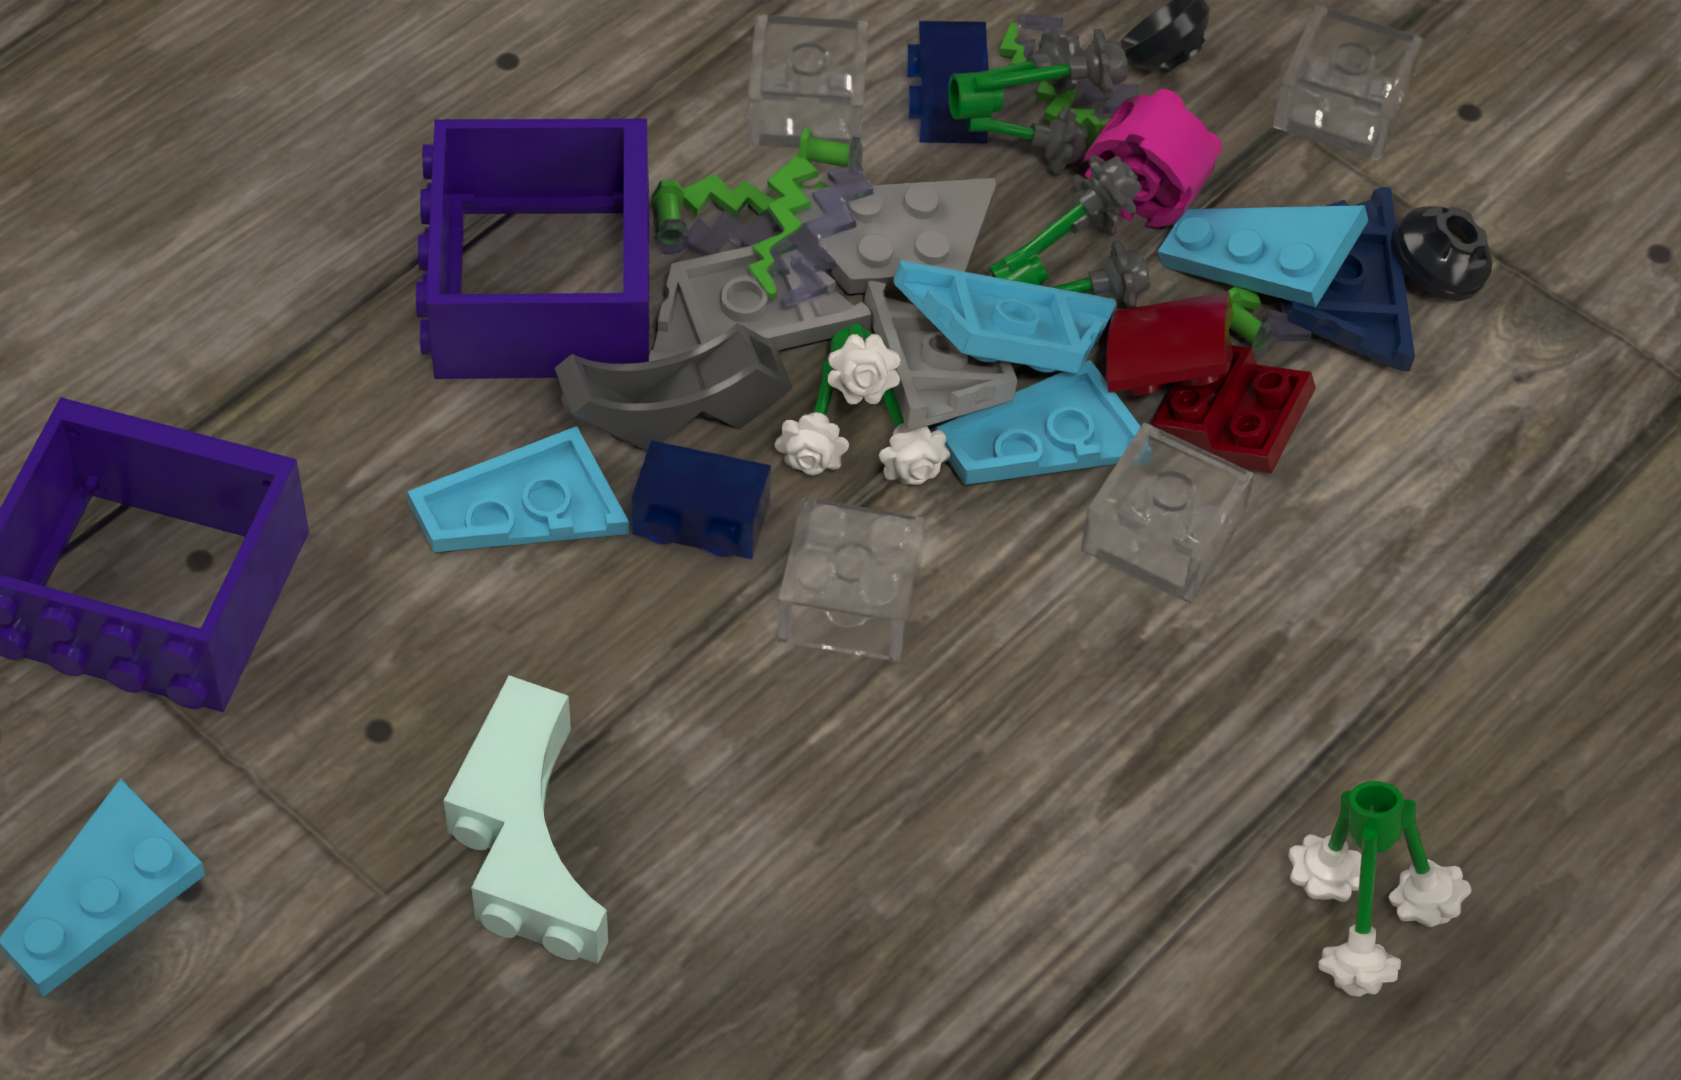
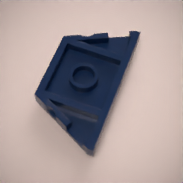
(1367, 297)

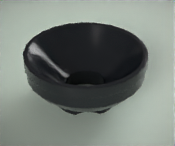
(1167, 36)
(1438, 259)

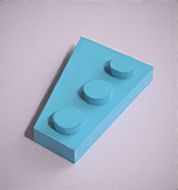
(1266, 249)
(1044, 430)
(521, 498)
(99, 890)

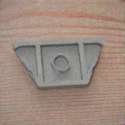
(909, 223)
(718, 292)
(933, 373)

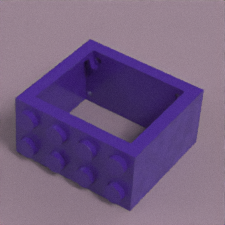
(531, 170)
(169, 473)

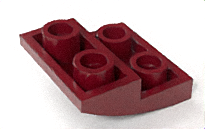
(1169, 344)
(1241, 415)

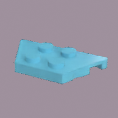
(1007, 317)

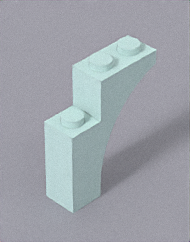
(501, 805)

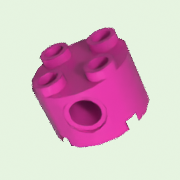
(1165, 150)

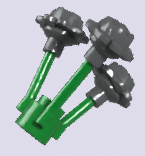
(1059, 63)
(1097, 205)

